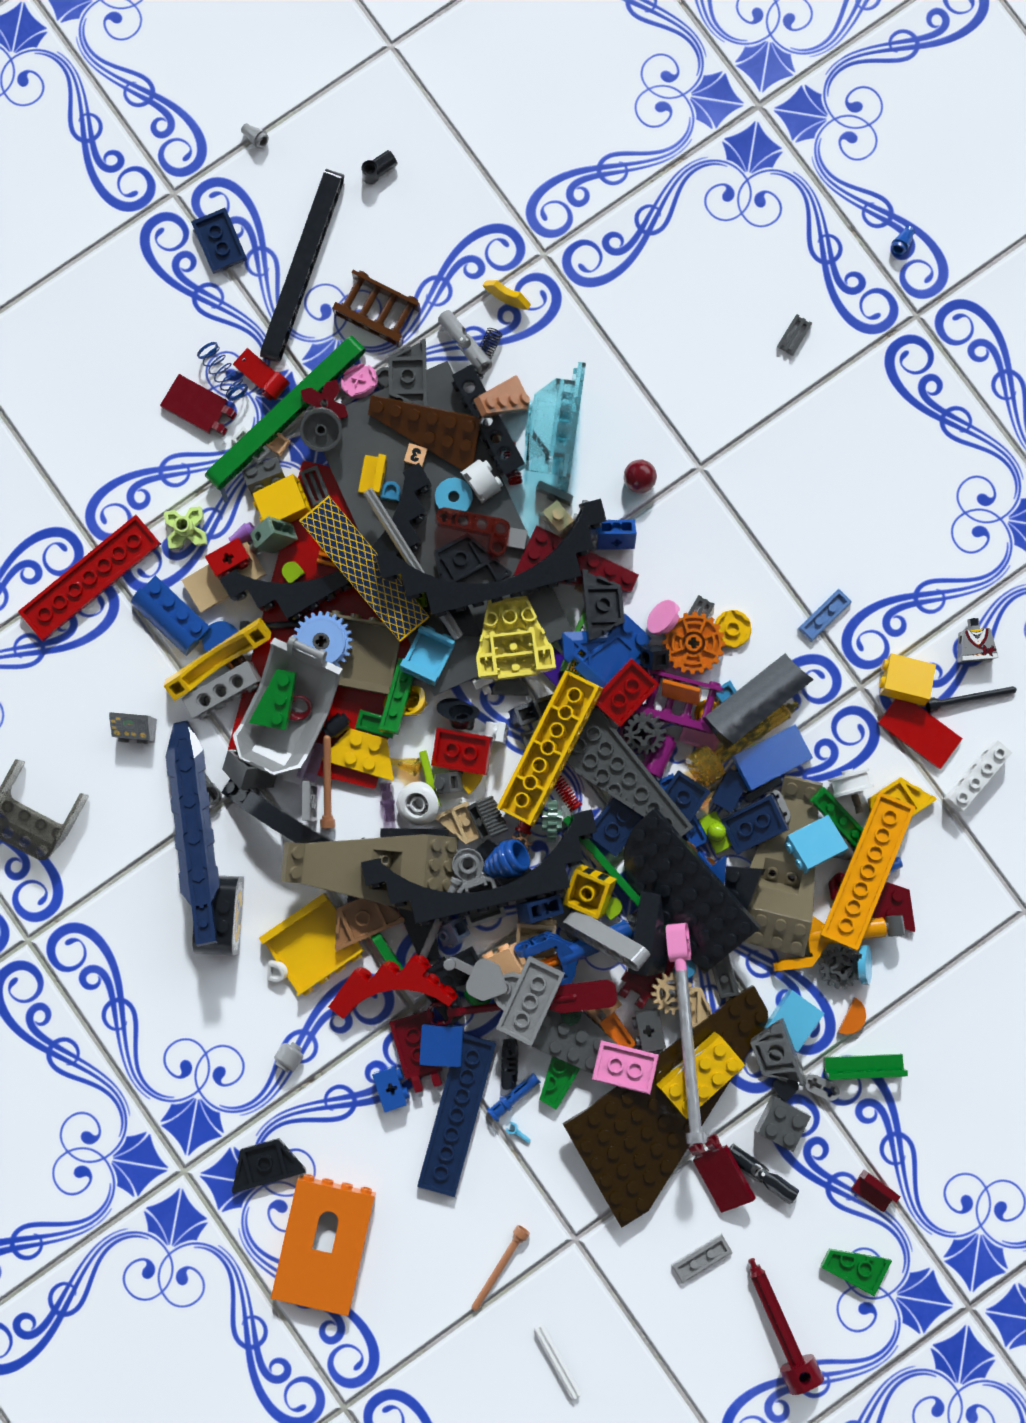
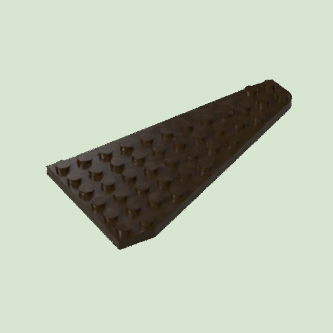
(639, 1138)

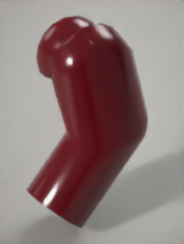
(834, 884)

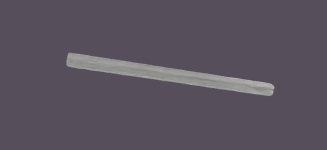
(405, 551)

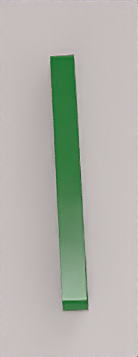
(283, 414)

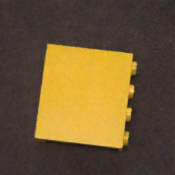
(308, 945)

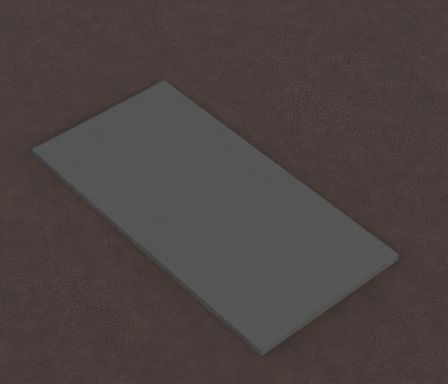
(368, 436)

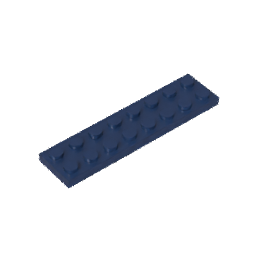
(456, 1117)

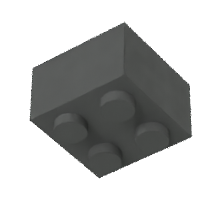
(782, 1123)

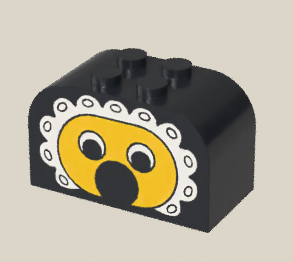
(227, 917)

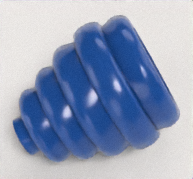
(507, 860)

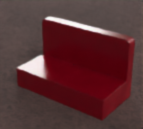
(874, 1191)

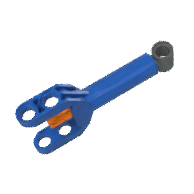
(567, 953)

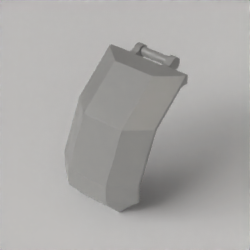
(287, 750)

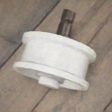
(851, 784)

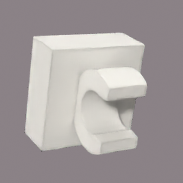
(483, 684)

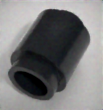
(336, 725)

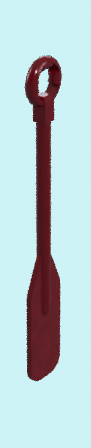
(568, 999)

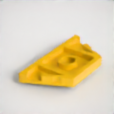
(363, 753)
(906, 792)

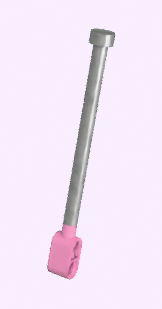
(679, 952)

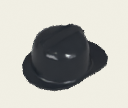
(460, 714)

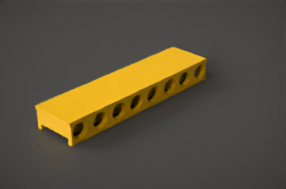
(549, 748)

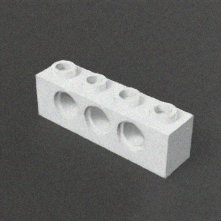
(977, 775)

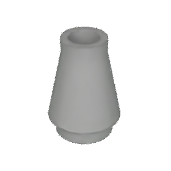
(255, 135)

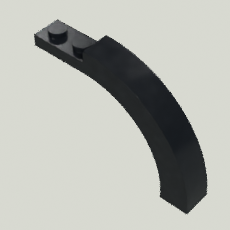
(272, 815)

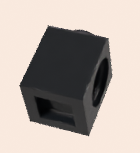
(654, 657)

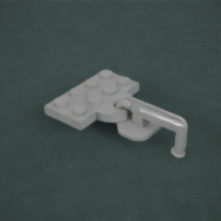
(527, 995)

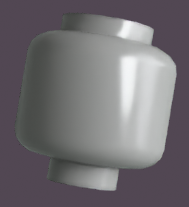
(288, 1056)

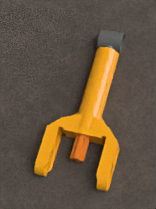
(877, 928)

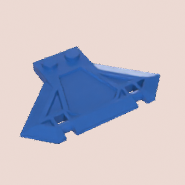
(606, 653)

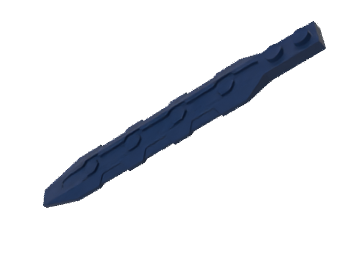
(193, 829)

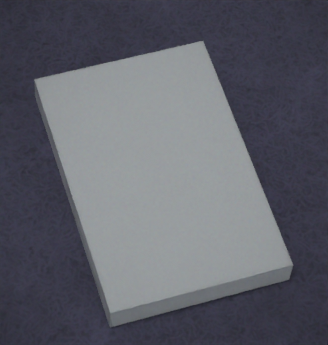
(309, 801)

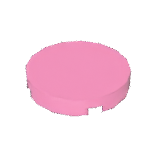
(359, 381)
(663, 617)

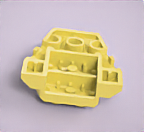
(513, 642)

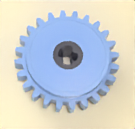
(331, 630)

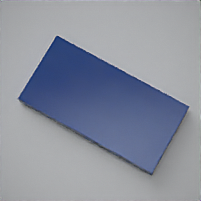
(772, 757)

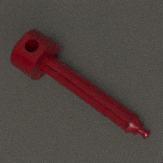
(796, 1362)

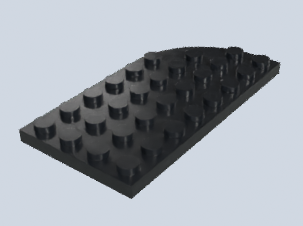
(690, 892)

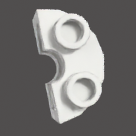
(482, 480)

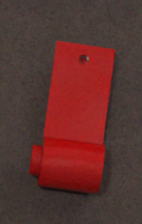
(263, 376)

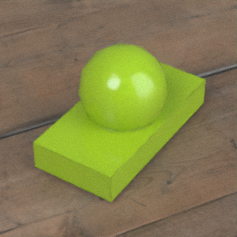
(715, 832)

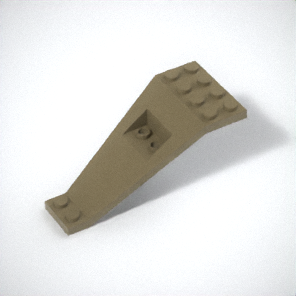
(338, 865)
(782, 903)

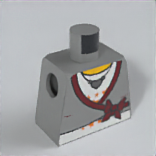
(976, 643)

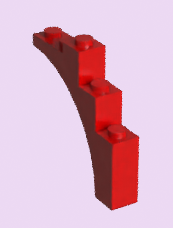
(390, 977)

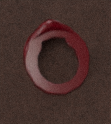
(300, 716)

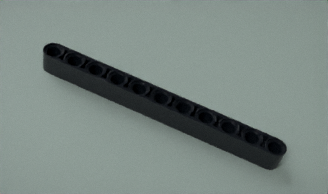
(302, 265)

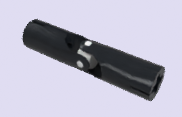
(773, 1182)

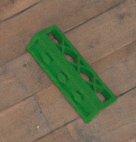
(864, 1066)

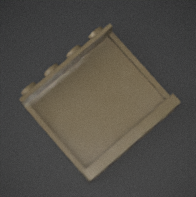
(372, 656)

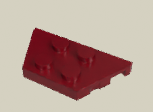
(895, 901)

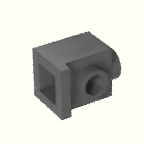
(443, 782)

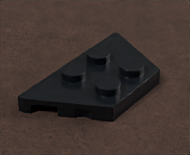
(601, 605)
(265, 1164)

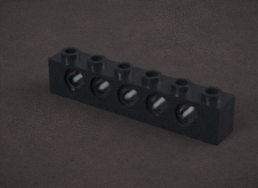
(514, 463)

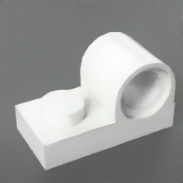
(497, 731)

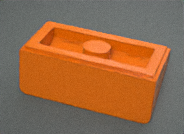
(681, 692)

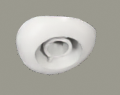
(418, 803)

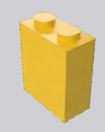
(282, 500)
(907, 679)

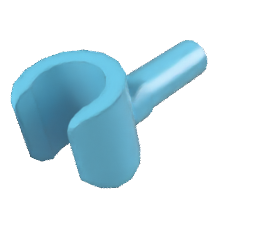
(518, 1132)

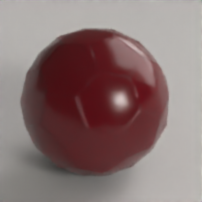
(640, 476)

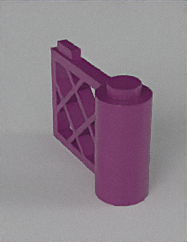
(657, 761)

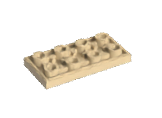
(208, 590)

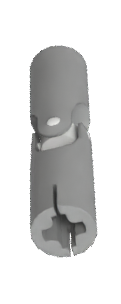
(458, 333)

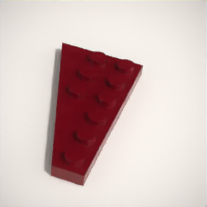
(544, 542)

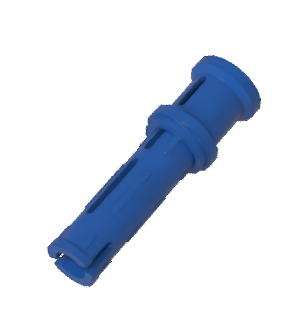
(506, 1102)

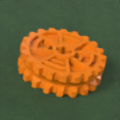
(705, 633)

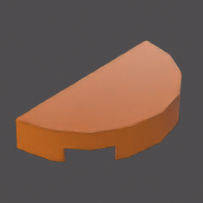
(854, 1018)

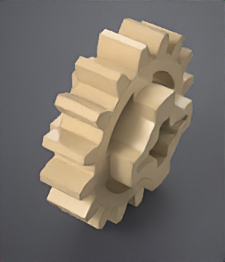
(666, 999)

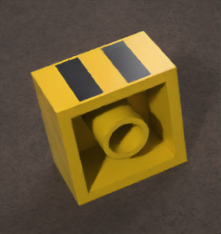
(589, 891)

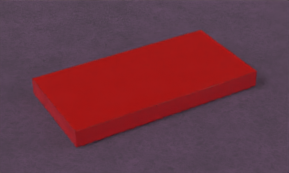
(920, 731)

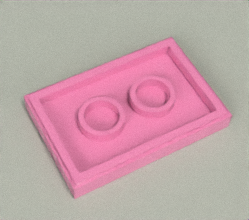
(625, 1067)

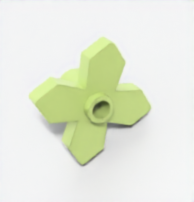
(180, 535)

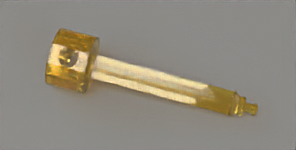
(707, 764)

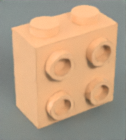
(506, 958)

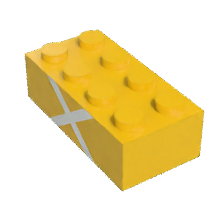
(714, 1067)

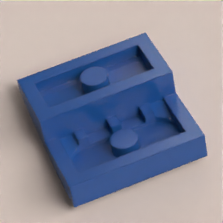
(441, 1045)

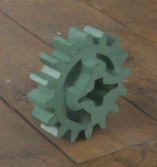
(551, 821)

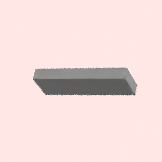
(701, 1258)

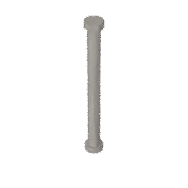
(455, 882)

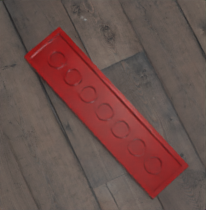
(89, 577)

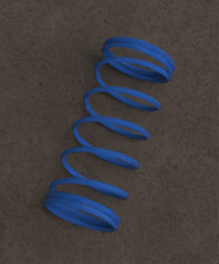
(235, 388)

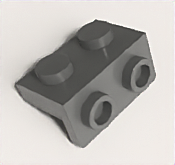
(263, 474)

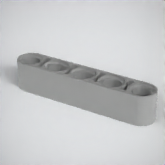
(606, 939)

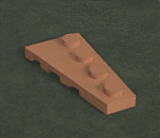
(503, 399)

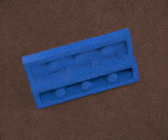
(170, 615)

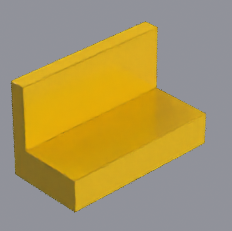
(373, 473)

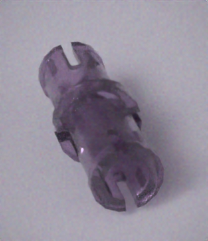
(387, 802)

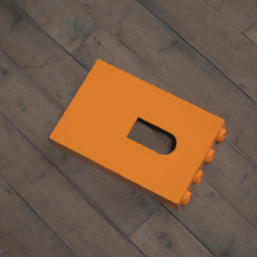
(315, 1276)

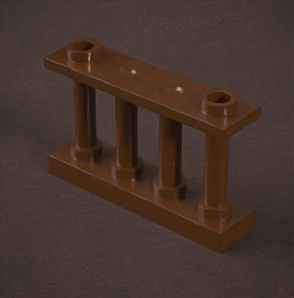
(361, 319)

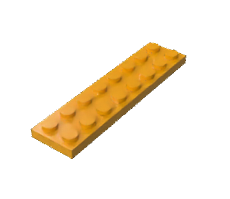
(868, 871)

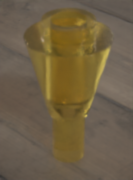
(409, 765)

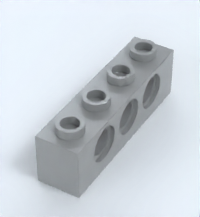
(195, 700)

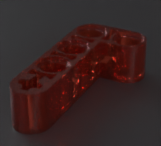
(471, 527)

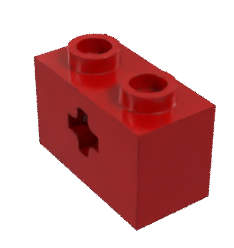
(219, 562)

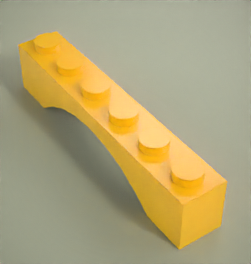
(233, 647)

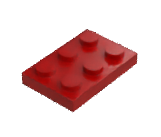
(626, 692)
(461, 751)

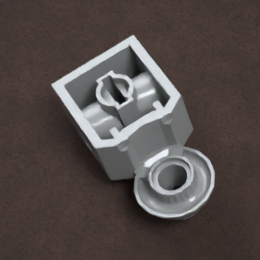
(475, 881)

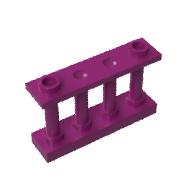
(684, 719)

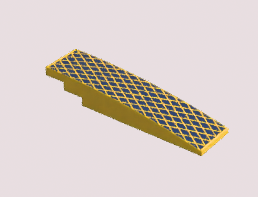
(357, 563)

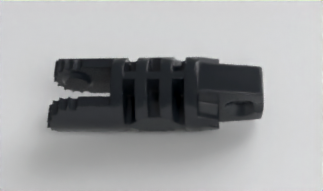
(509, 1065)

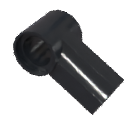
(379, 165)

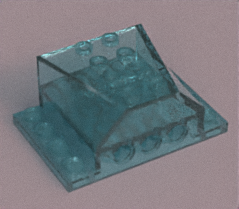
(553, 427)

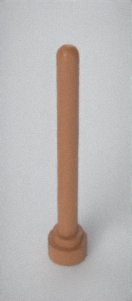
(327, 819)
(520, 1235)

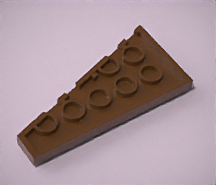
(443, 432)

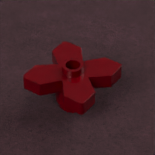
(329, 394)

